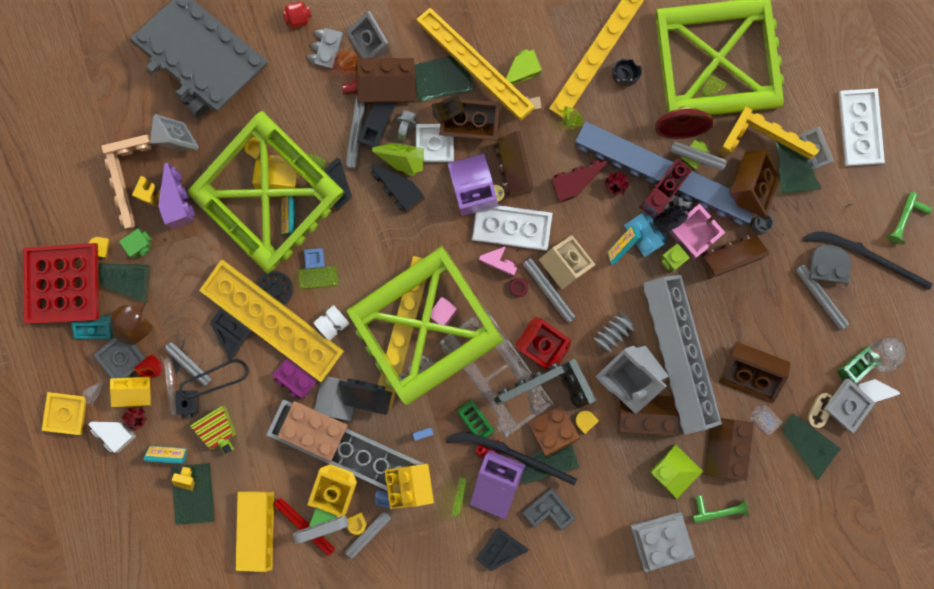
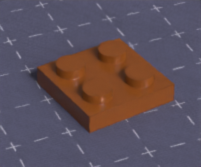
(554, 430)

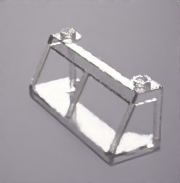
(538, 398)

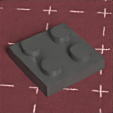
(119, 358)

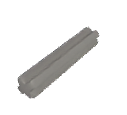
(698, 155)
(187, 363)
(368, 534)

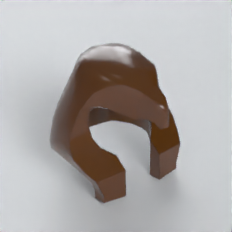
(126, 324)

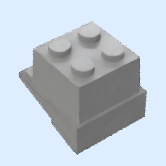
(634, 377)
(661, 541)

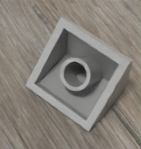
(368, 37)
(172, 134)
(331, 401)

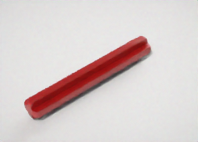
(301, 524)

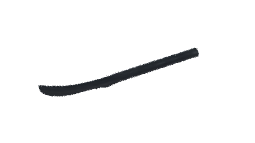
(860, 249)
(503, 448)

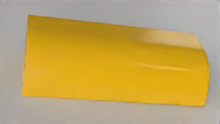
(255, 531)

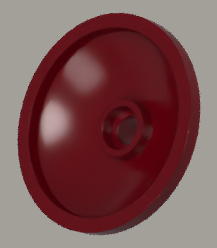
(683, 123)

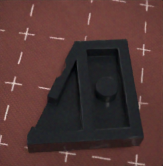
(336, 173)
(230, 332)
(500, 550)

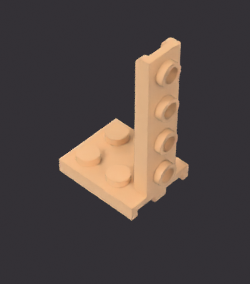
(117, 181)

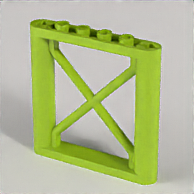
(753, 10)
(323, 188)
(368, 310)

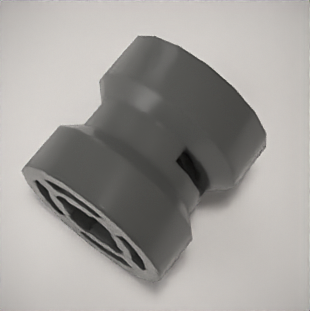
(765, 222)

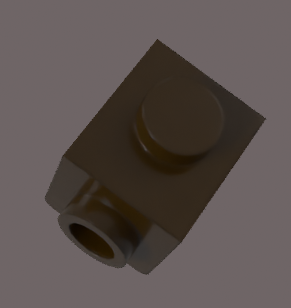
(448, 108)

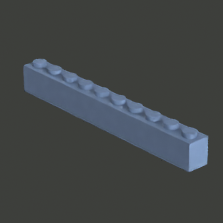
(653, 167)

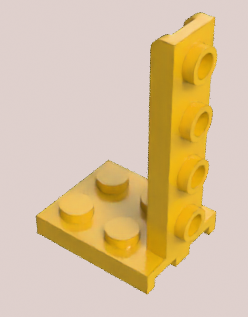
(771, 130)

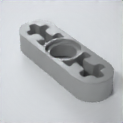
(320, 529)

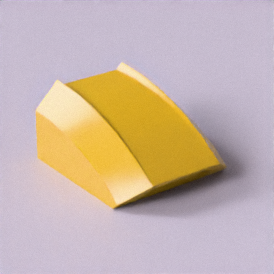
(280, 174)
(333, 490)

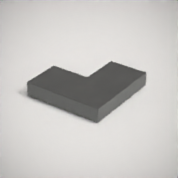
(549, 505)

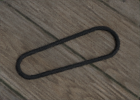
(218, 387)

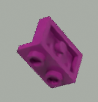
(294, 378)

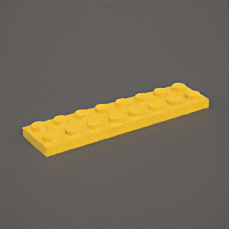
(271, 320)

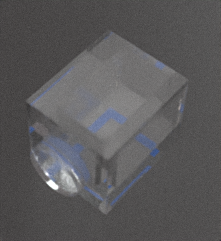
(765, 419)

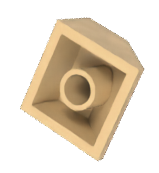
(566, 262)

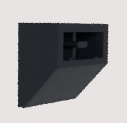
(365, 396)

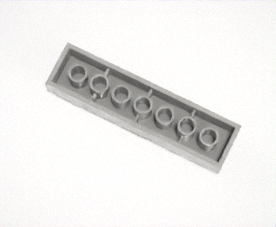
(682, 354)
(355, 452)

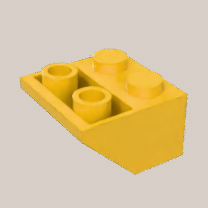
(409, 486)

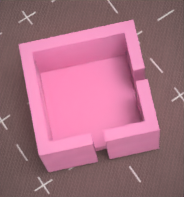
(696, 232)

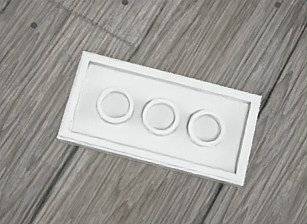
(861, 127)
(513, 227)

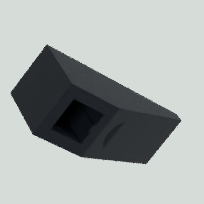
(376, 125)
(403, 189)

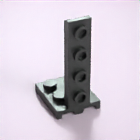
(571, 378)

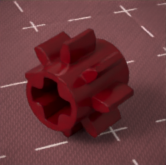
(617, 183)
(134, 418)

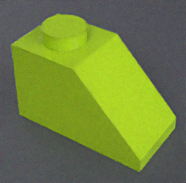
(524, 67)

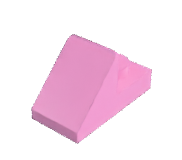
(493, 260)

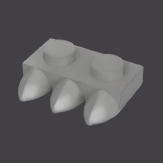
(326, 49)
(824, 155)

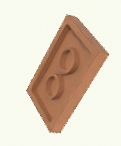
(312, 431)

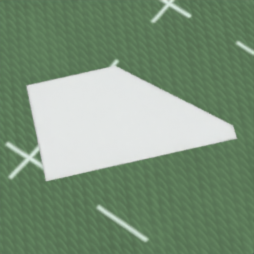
(877, 390)

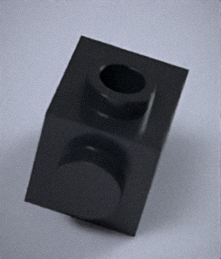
(186, 406)

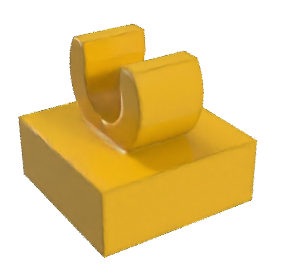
(184, 480)

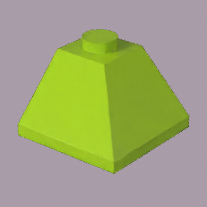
(401, 157)
(675, 471)

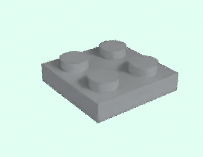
(849, 406)

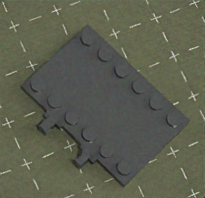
(198, 53)

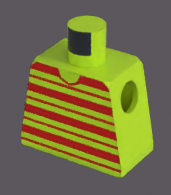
(216, 430)

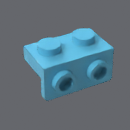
(651, 238)

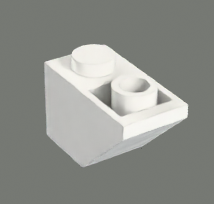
(113, 434)

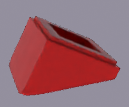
(149, 367)

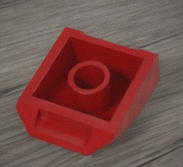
(543, 343)

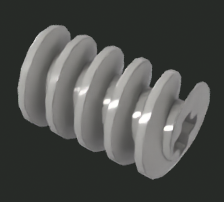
(614, 332)

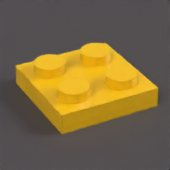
(64, 413)

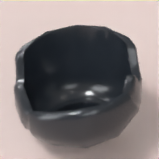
(626, 72)

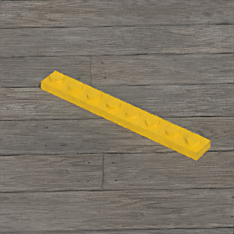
(595, 56)
(475, 64)
(402, 334)

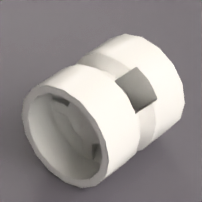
(331, 323)

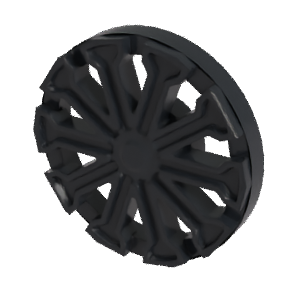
(671, 218)
(275, 288)

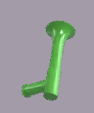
(897, 236)
(711, 515)

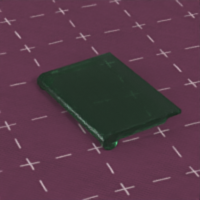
(441, 78)
(194, 505)

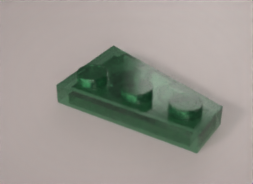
(795, 171)
(126, 279)
(811, 445)
(562, 460)

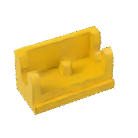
(144, 191)
(130, 391)

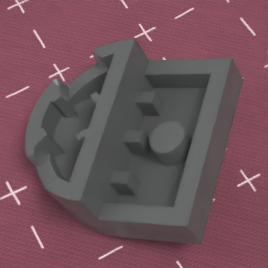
(830, 264)

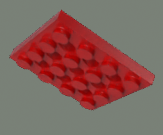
(88, 291)

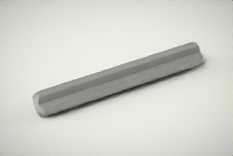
(356, 130)
(549, 291)
(822, 298)

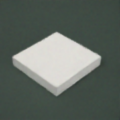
(436, 148)

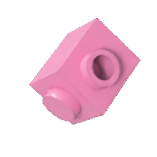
(443, 312)

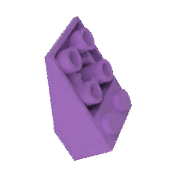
(473, 184)
(173, 199)
(497, 484)

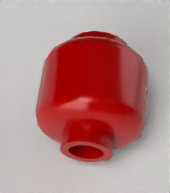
(296, 14)

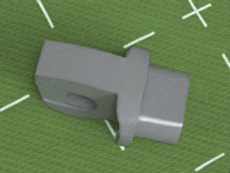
(405, 121)
(679, 201)

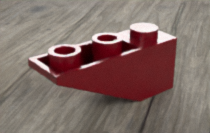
(572, 184)
(665, 189)

